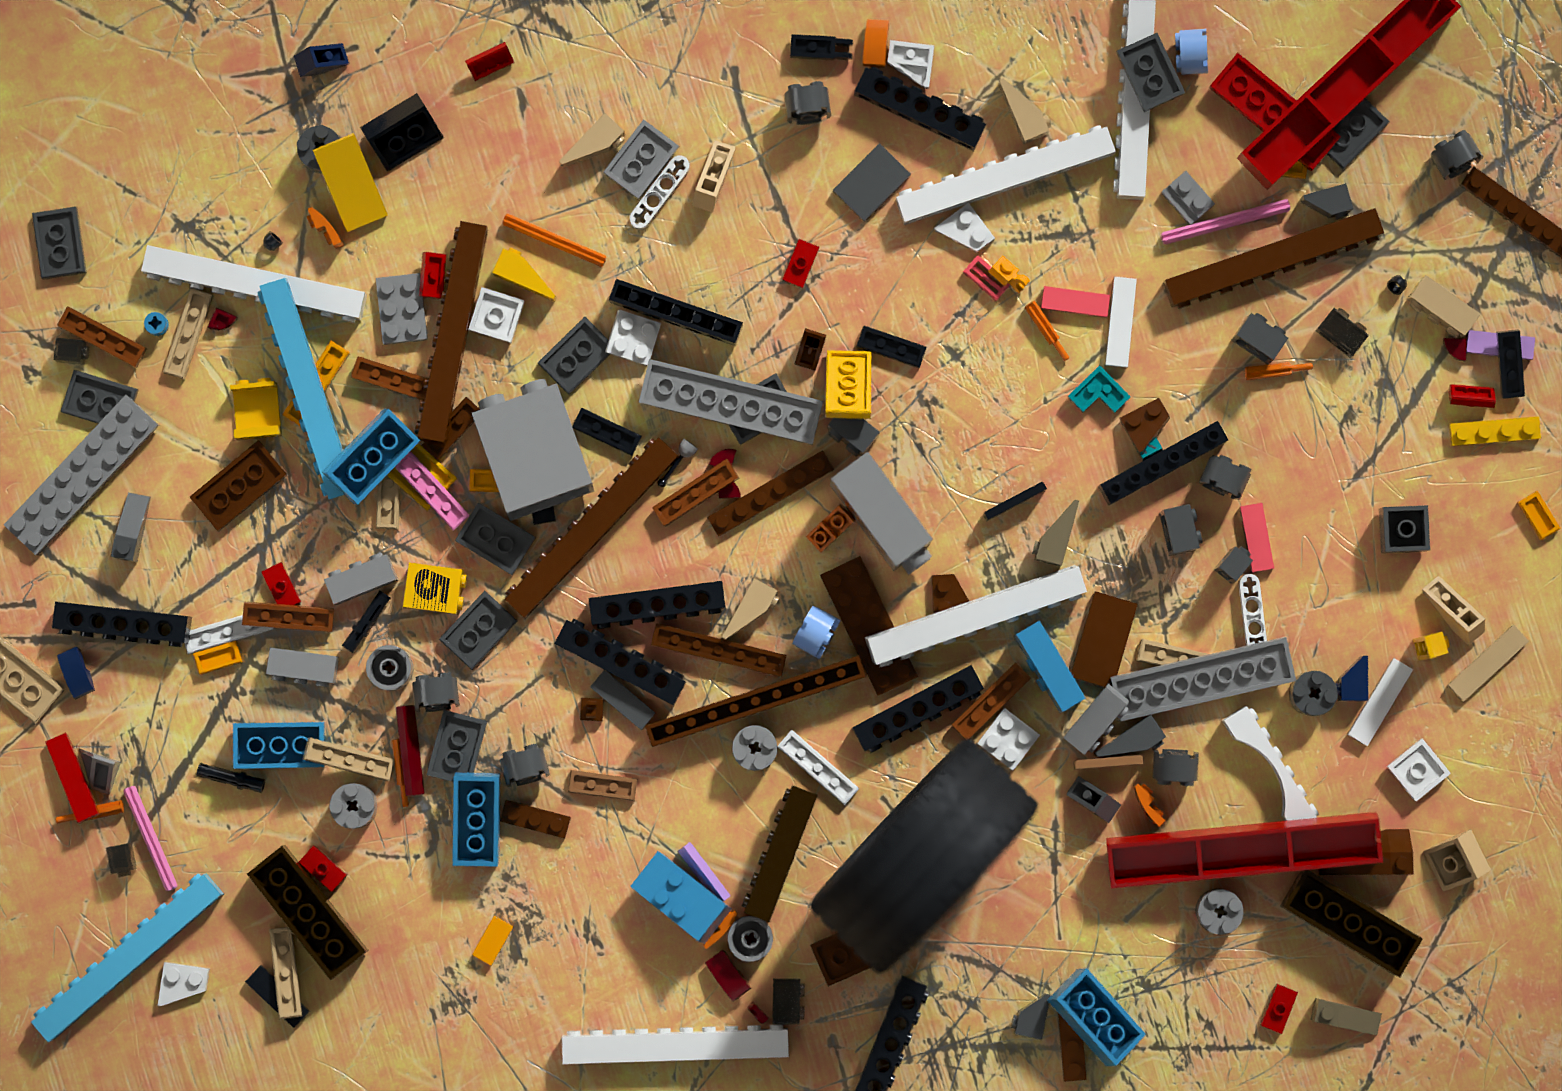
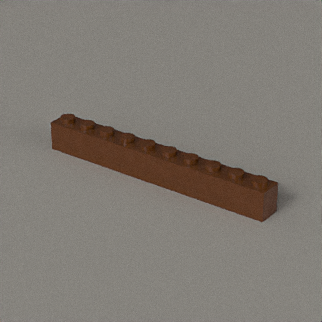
(1273, 258)
(452, 333)
(591, 527)
(755, 701)

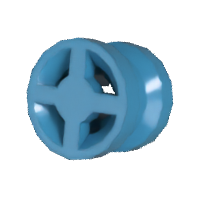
(161, 328)

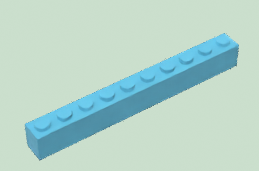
(302, 378)
(126, 958)

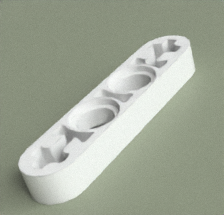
(662, 194)
(1248, 617)

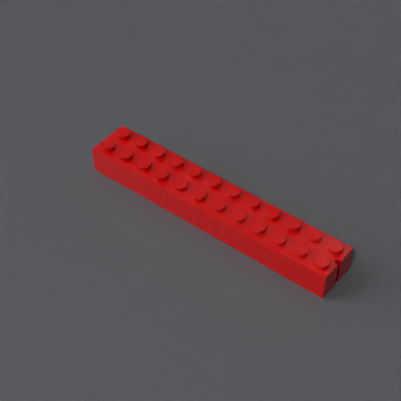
(1344, 87)
(1244, 850)

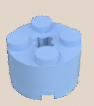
(1193, 51)
(816, 632)

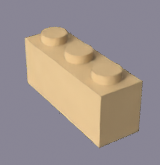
(1442, 307)

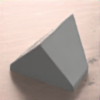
(100, 771)

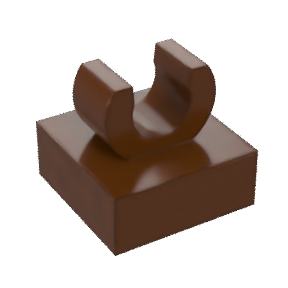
(591, 709)

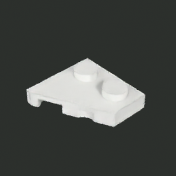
(912, 60)
(966, 229)
(181, 982)

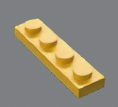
(1495, 431)

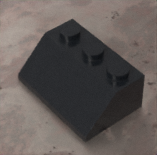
(402, 132)

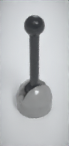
(686, 449)

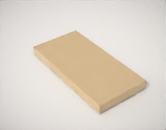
(26, 684)

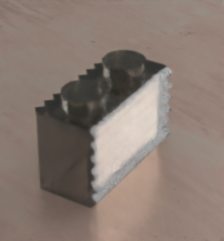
(1342, 331)
(787, 1001)

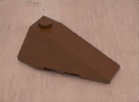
(1396, 853)

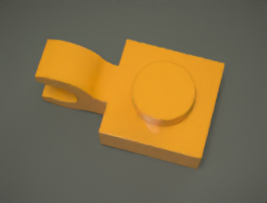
(1006, 273)

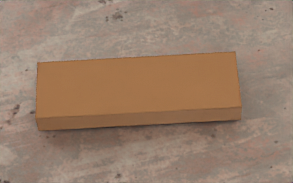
(1106, 762)
(602, 785)

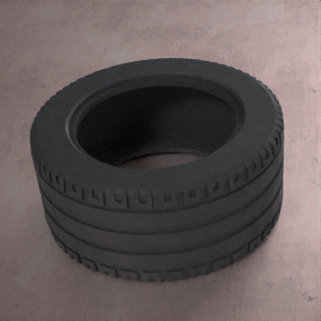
(924, 856)

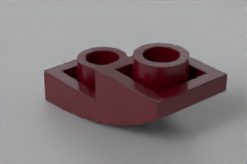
(727, 975)

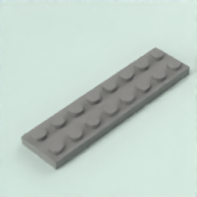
(730, 402)
(81, 475)
(1205, 678)

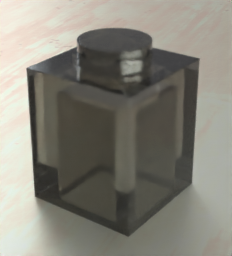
(71, 351)
(121, 859)

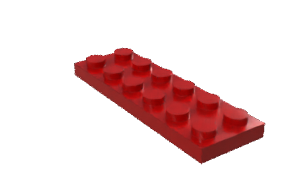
(1262, 102)

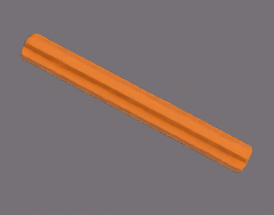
(554, 240)

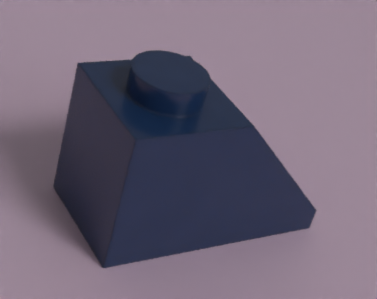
(320, 59)
(1354, 682)

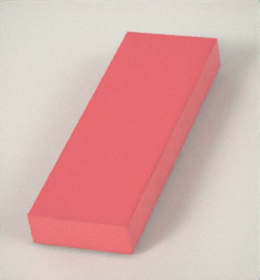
(1075, 301)
(1257, 537)

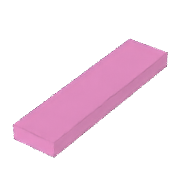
(432, 491)

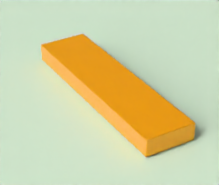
(327, 367)

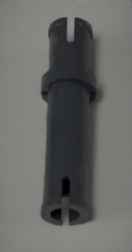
(364, 624)
(240, 780)

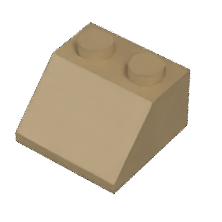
(1457, 860)

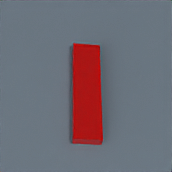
(72, 778)

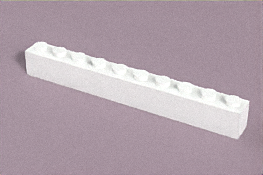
(1132, 119)
(1005, 175)
(245, 282)
(976, 614)
(675, 1045)

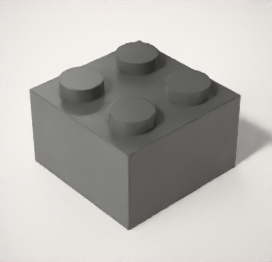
(1260, 338)
(854, 432)
(1180, 529)
(1404, 529)

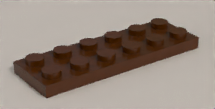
(863, 616)

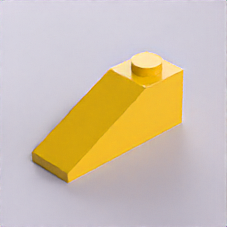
(517, 270)
(1431, 645)

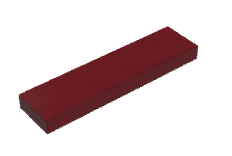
(410, 750)

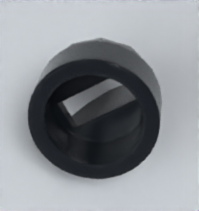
(272, 241)
(1391, 284)

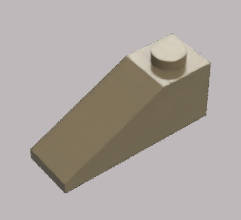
(1054, 542)
(1346, 1016)

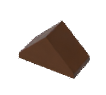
(810, 349)

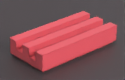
(972, 266)

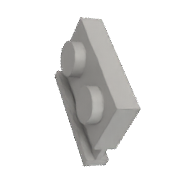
(1187, 198)

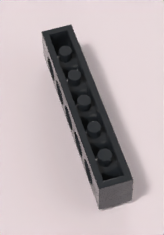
(906, 110)
(675, 312)
(1163, 463)
(600, 604)
(65, 613)
(567, 641)
(966, 677)
(905, 988)

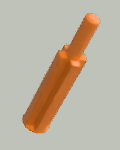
(1045, 328)
(1274, 370)
(399, 771)
(104, 809)

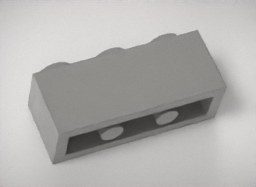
(360, 578)
(302, 666)
(1097, 720)

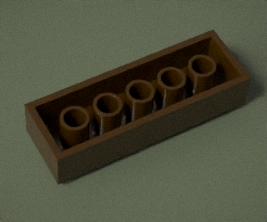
(780, 854)
(307, 912)
(1351, 922)

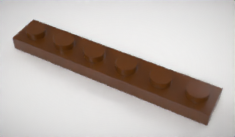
(1514, 210)
(770, 493)
(718, 650)

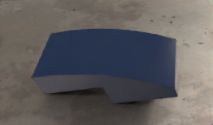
(75, 672)

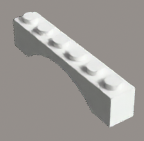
(1245, 729)

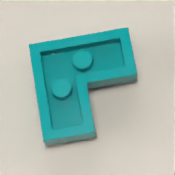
(1099, 385)

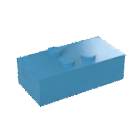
(371, 456)
(1049, 667)
(274, 744)
(476, 819)
(681, 897)
(1096, 1017)

